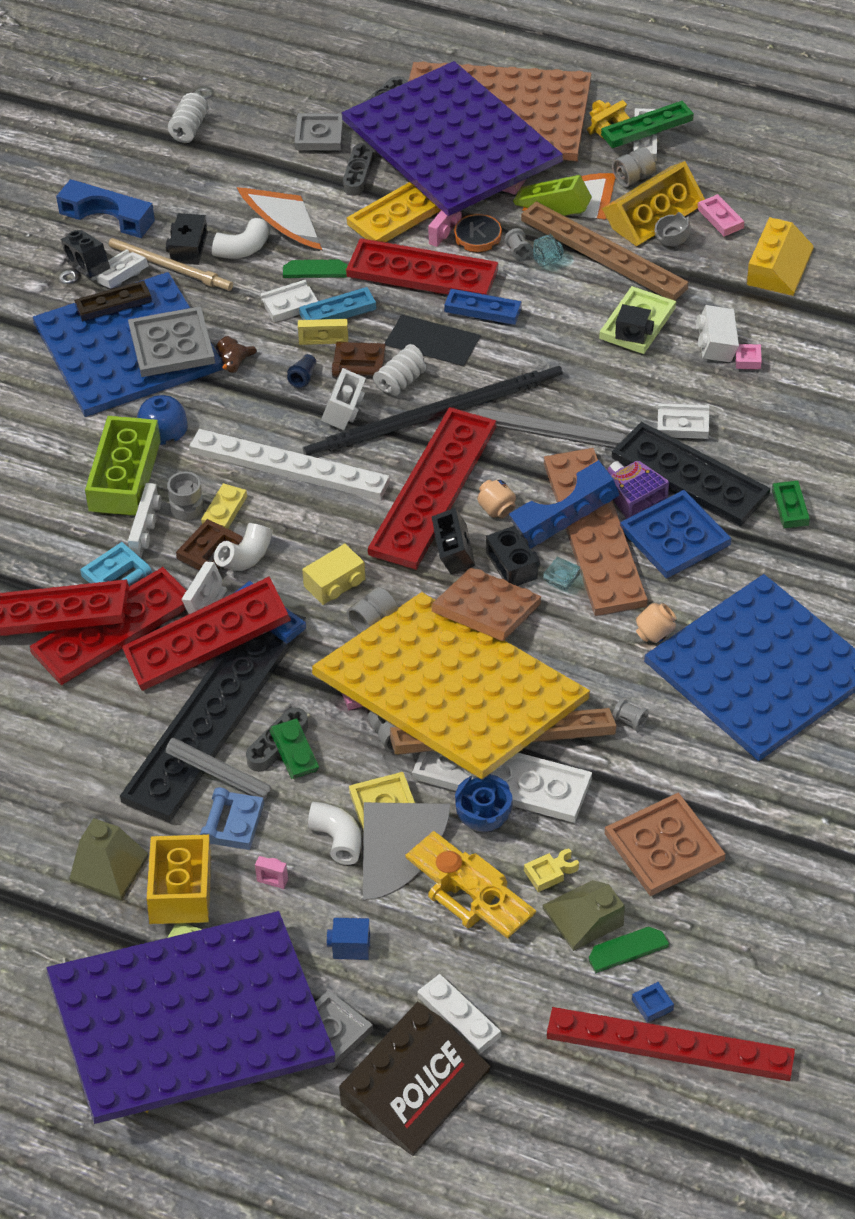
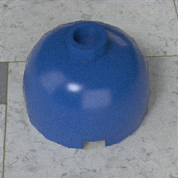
(170, 416)
(483, 803)

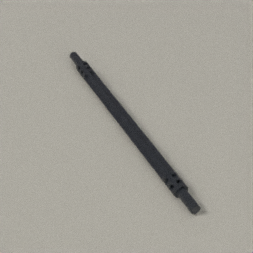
(432, 411)

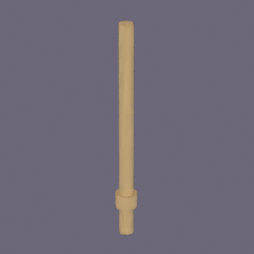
(208, 278)

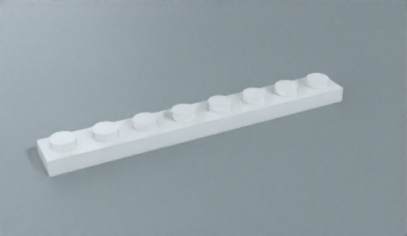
(289, 464)

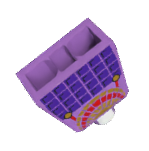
(637, 487)

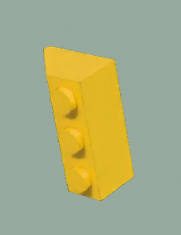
(779, 258)

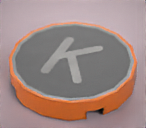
(477, 232)

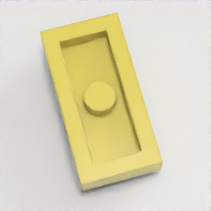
(322, 331)
(225, 505)

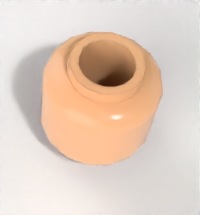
(496, 498)
(656, 623)

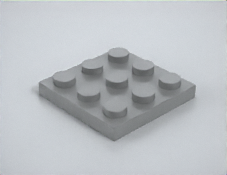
(171, 341)

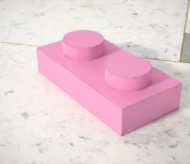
(720, 215)
(441, 227)

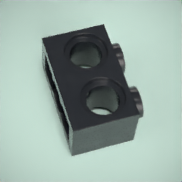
(85, 253)
(512, 556)

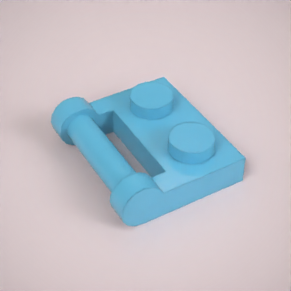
(114, 564)

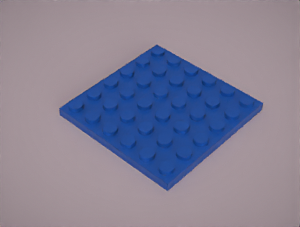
(100, 355)
(758, 666)

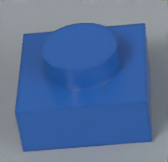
(652, 1002)

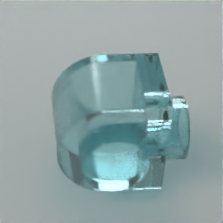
(547, 251)

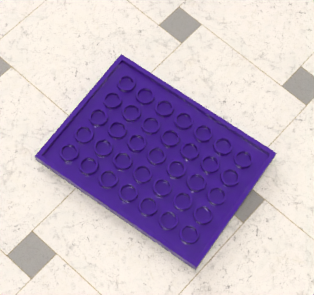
(451, 138)
(188, 1016)

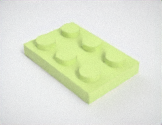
(660, 308)

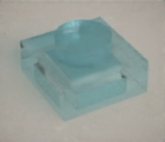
(561, 573)

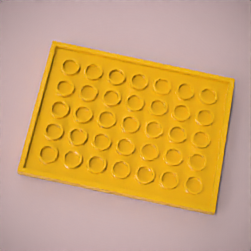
(451, 685)

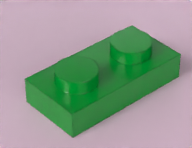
(790, 504)
(294, 748)

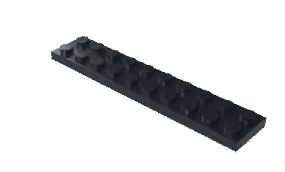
(205, 724)

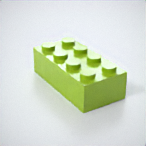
(122, 465)

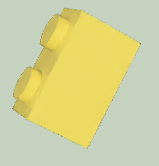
(334, 574)

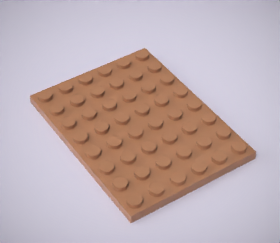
(545, 99)

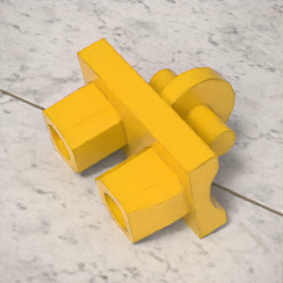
(605, 114)

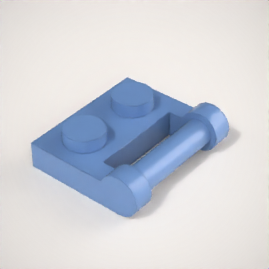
(241, 821)

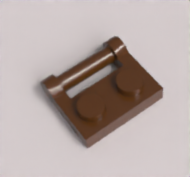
(358, 358)
(204, 543)

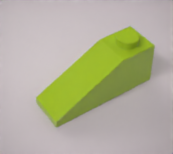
(561, 195)

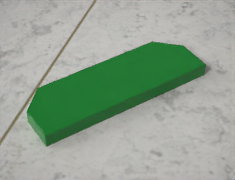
(315, 269)
(627, 948)

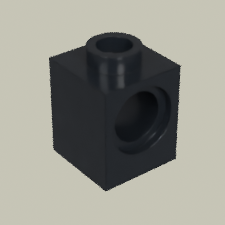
(633, 324)

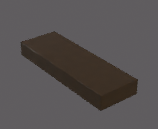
(113, 300)

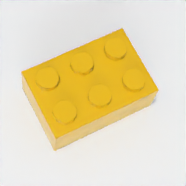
(179, 879)

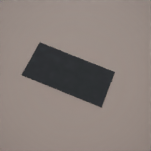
(433, 339)

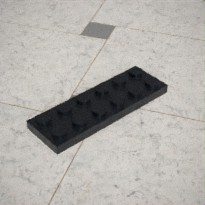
(688, 469)

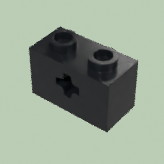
(187, 238)
(453, 541)

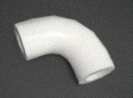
(242, 244)
(248, 552)
(341, 827)

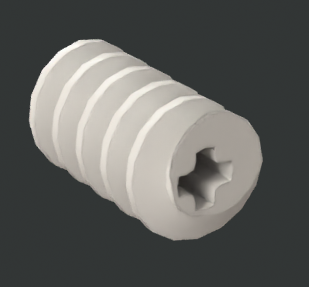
(187, 117)
(400, 370)

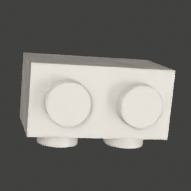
(717, 333)
(343, 399)

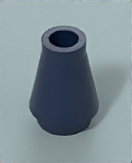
(301, 372)

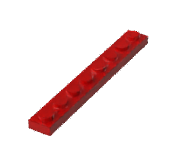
(671, 1044)

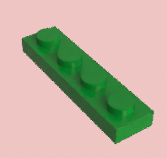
(647, 124)

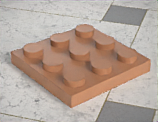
(486, 603)
(664, 844)

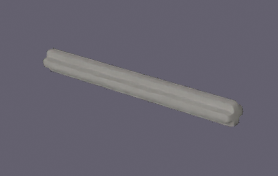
(553, 428)

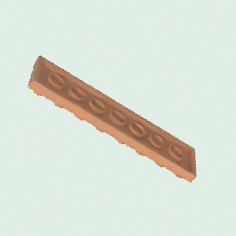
(597, 541)

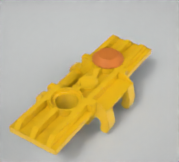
(476, 877)

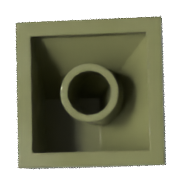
(107, 860)
(586, 913)

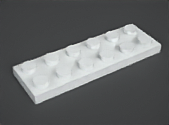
(534, 782)

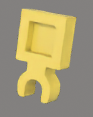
(548, 871)

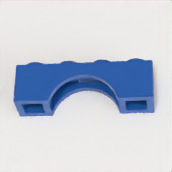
(82, 199)
(540, 521)

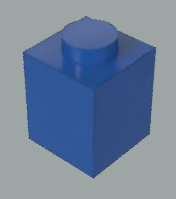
(350, 938)

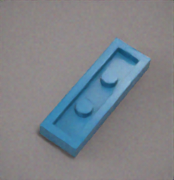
(340, 306)

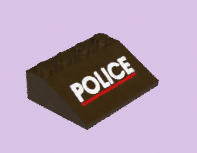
(413, 1079)

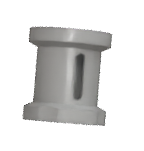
(518, 243)
(630, 714)

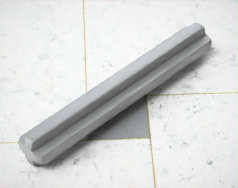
(217, 768)

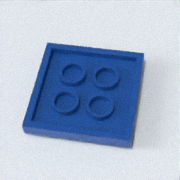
(675, 534)

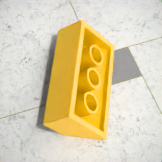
(662, 195)

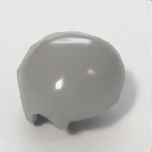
(673, 229)

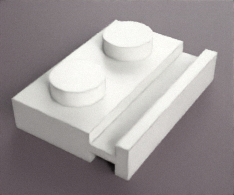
(122, 267)
(286, 300)
(684, 420)
(204, 589)

